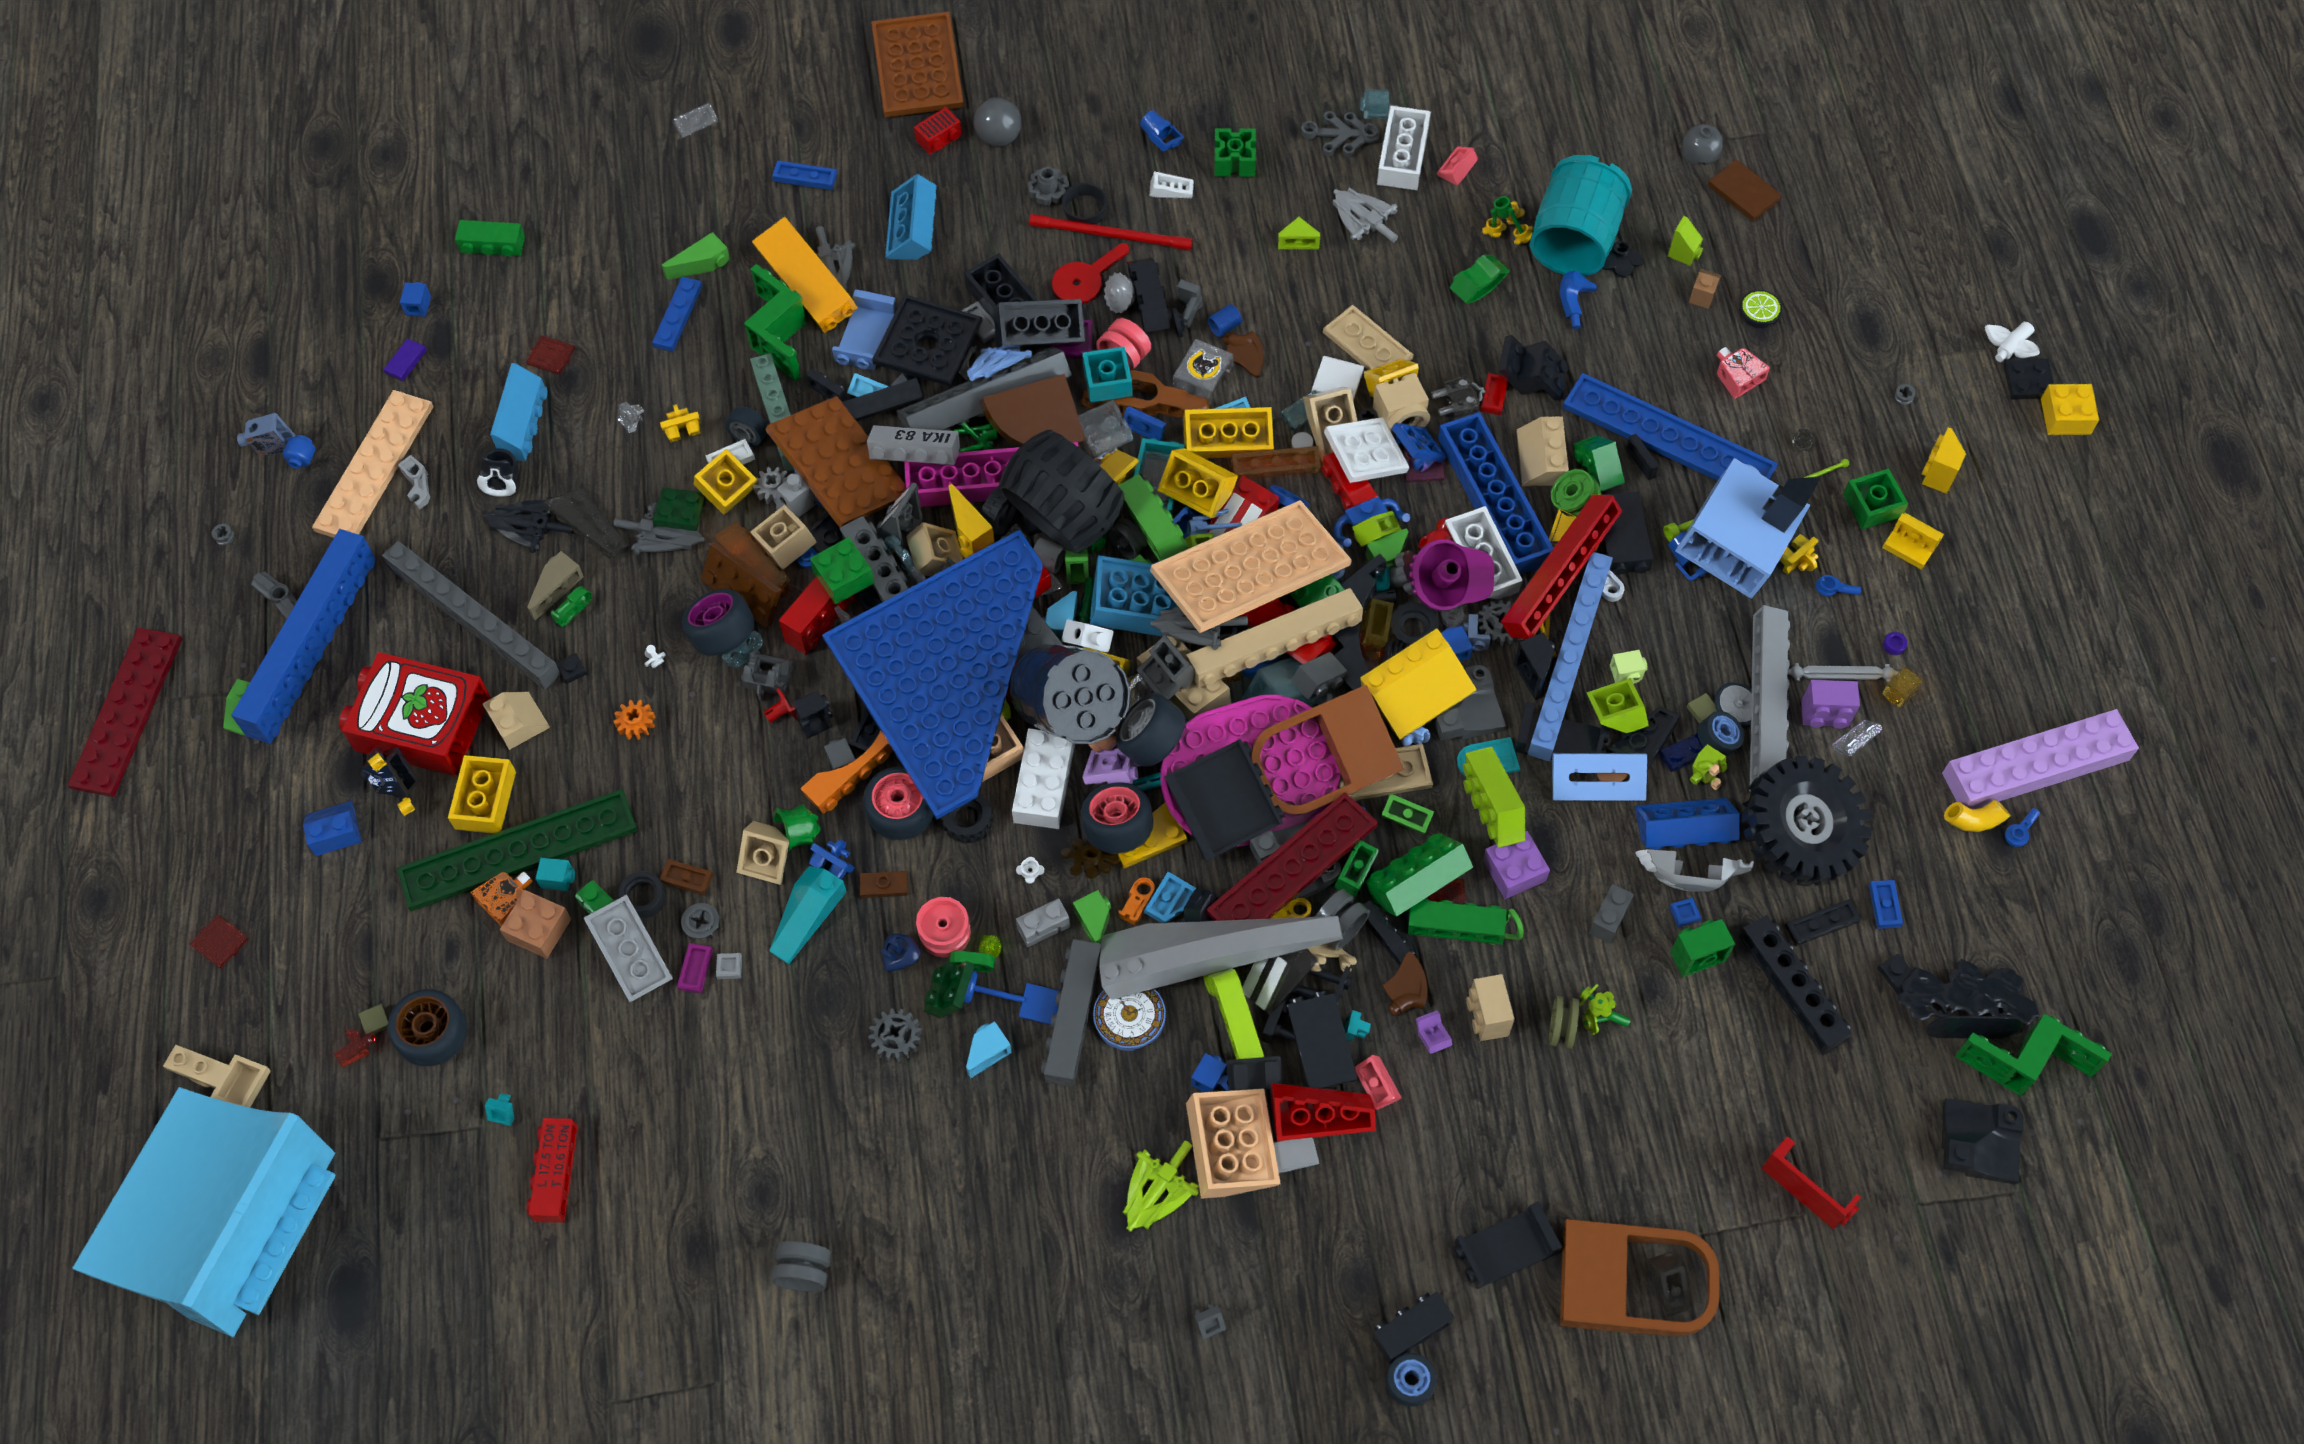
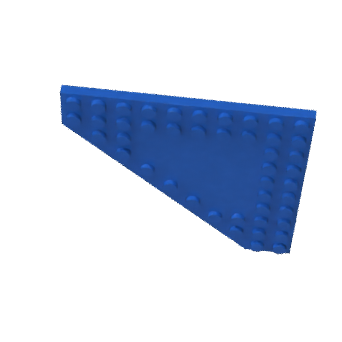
(941, 665)

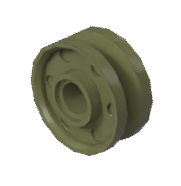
(1564, 1022)

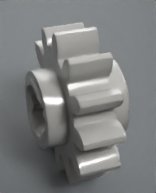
(768, 483)

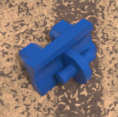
(822, 855)

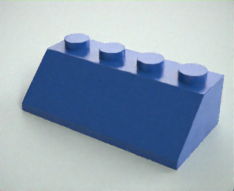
(1687, 823)

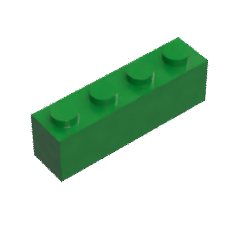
(1458, 921)

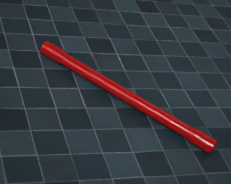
(1172, 241)

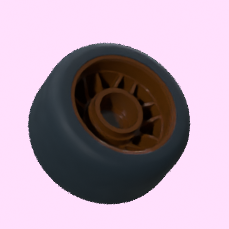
(416, 1015)

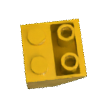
(1943, 462)

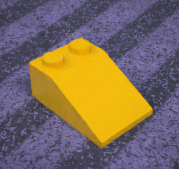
(972, 528)

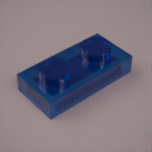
(1681, 753)

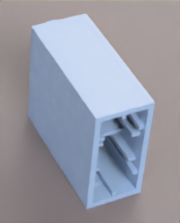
(1729, 531)

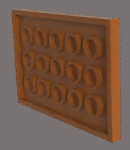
(917, 64)
(834, 461)

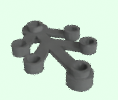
(1364, 133)

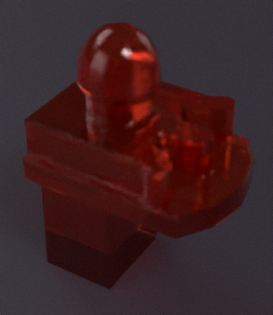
(356, 1049)

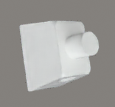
(1090, 637)

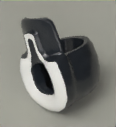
(498, 473)

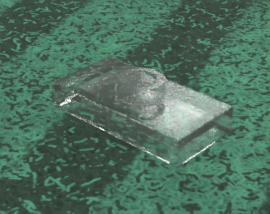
(1857, 737)

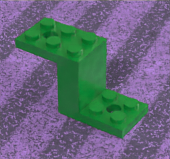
(775, 321)
(2042, 1040)

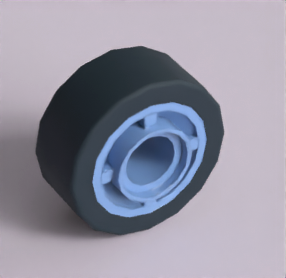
(1721, 732)
(1411, 1365)

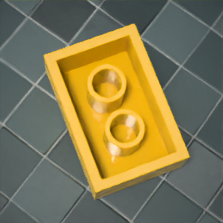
(482, 794)

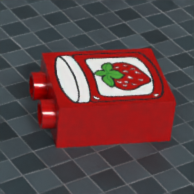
(418, 709)

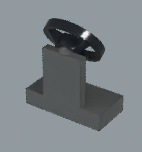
(1191, 298)

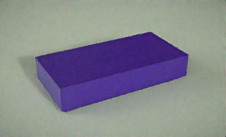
(405, 360)

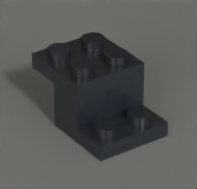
(1533, 367)

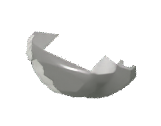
(1668, 871)

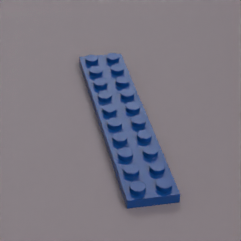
(1659, 429)

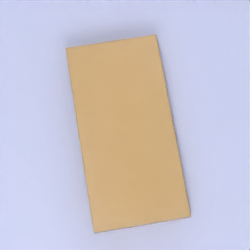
(1364, 339)
(1413, 778)

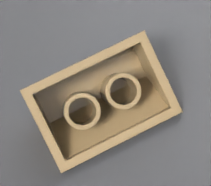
(1542, 451)

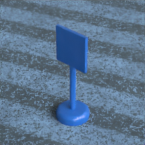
(1037, 1002)

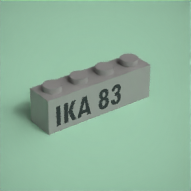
(913, 445)

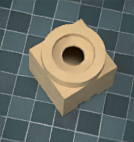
(1402, 402)

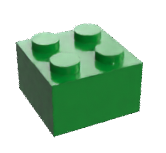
(1875, 499)
(842, 570)
(1702, 947)

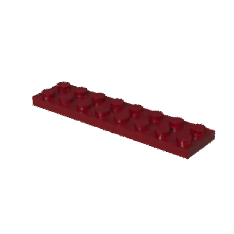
(125, 712)
(1296, 863)

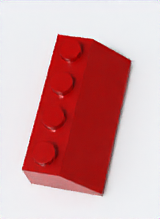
(1276, 609)

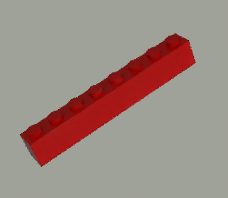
(1561, 566)

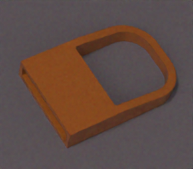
(1354, 738)
(1597, 1276)

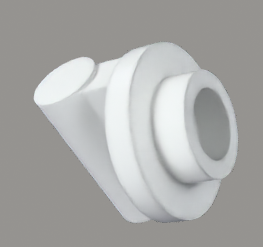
(654, 658)

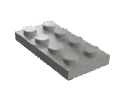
(628, 948)

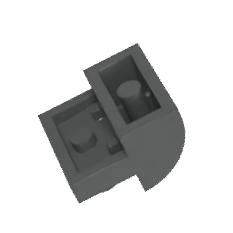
(1166, 669)

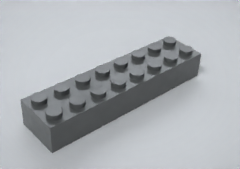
(963, 401)

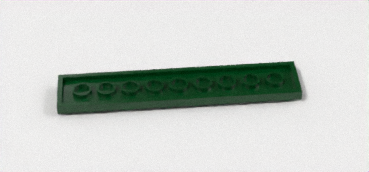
(516, 849)

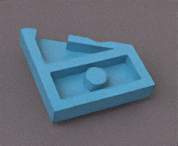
(1169, 899)

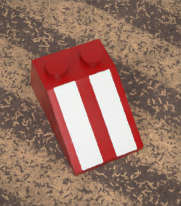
(1245, 505)

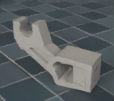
(420, 481)

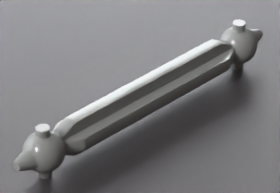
(1842, 672)

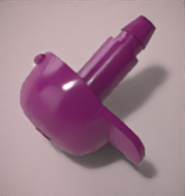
(1451, 575)

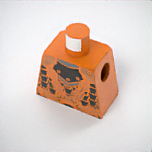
(501, 894)

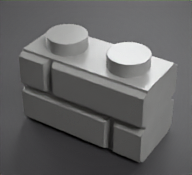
(1043, 922)

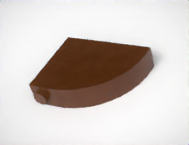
(1032, 409)

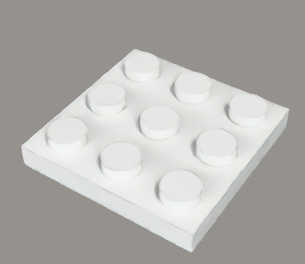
(1366, 449)

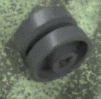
(1350, 916)
(800, 1266)

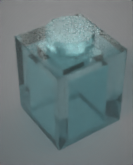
(1375, 104)

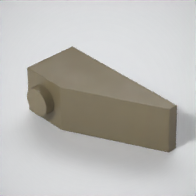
(555, 580)

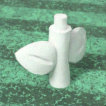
(2012, 342)

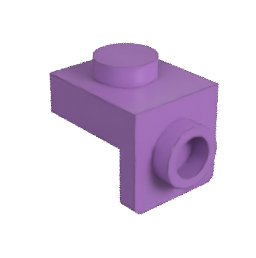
(1433, 1032)

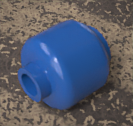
(299, 451)

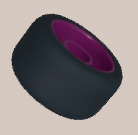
(718, 622)

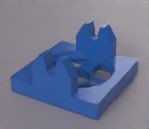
(1408, 437)

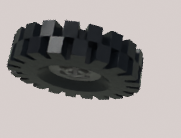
(1822, 805)

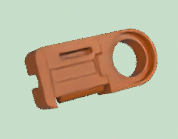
(1137, 902)

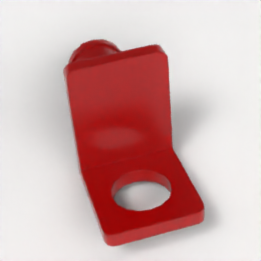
(779, 708)

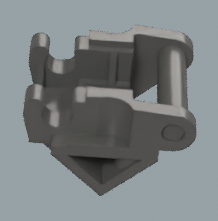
(766, 681)

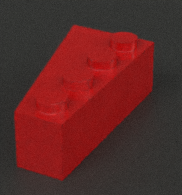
(1319, 1112)

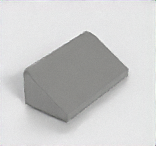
(1295, 1154)

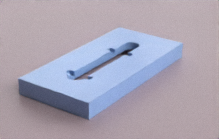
(1566, 763)

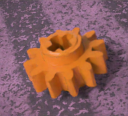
(634, 719)

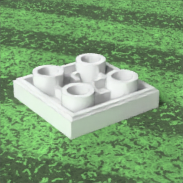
(1336, 374)

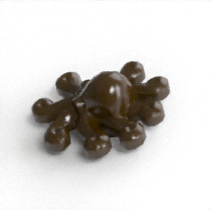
(1090, 857)

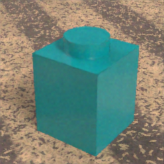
(555, 874)

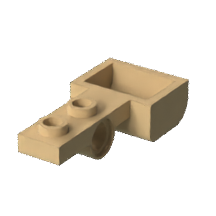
(233, 1083)

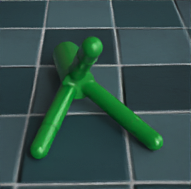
(982, 443)

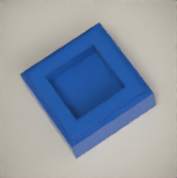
(1685, 912)

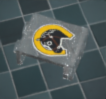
(1202, 369)

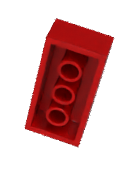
(810, 617)

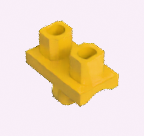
(672, 426)
(1801, 556)

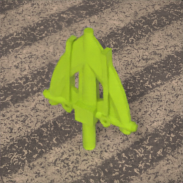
(1143, 1210)

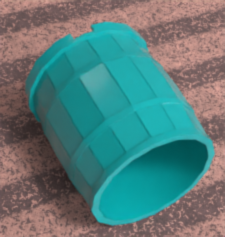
(1580, 215)

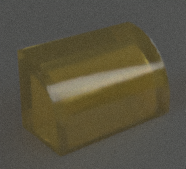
(1376, 624)

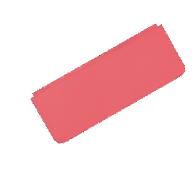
(1458, 165)
(1377, 1082)

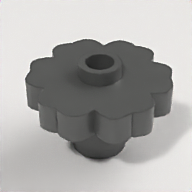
(1047, 186)
(1400, 573)

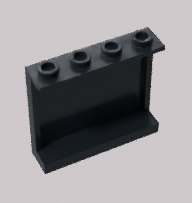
(1224, 799)

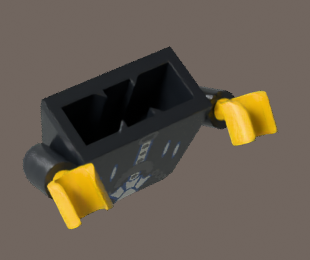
(391, 775)

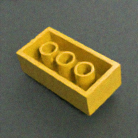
(1228, 431)

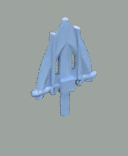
(994, 360)

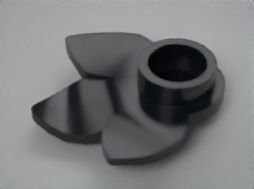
(1622, 259)

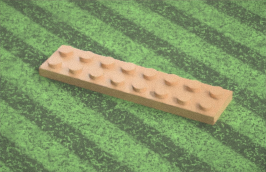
(373, 464)

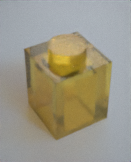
(1902, 687)

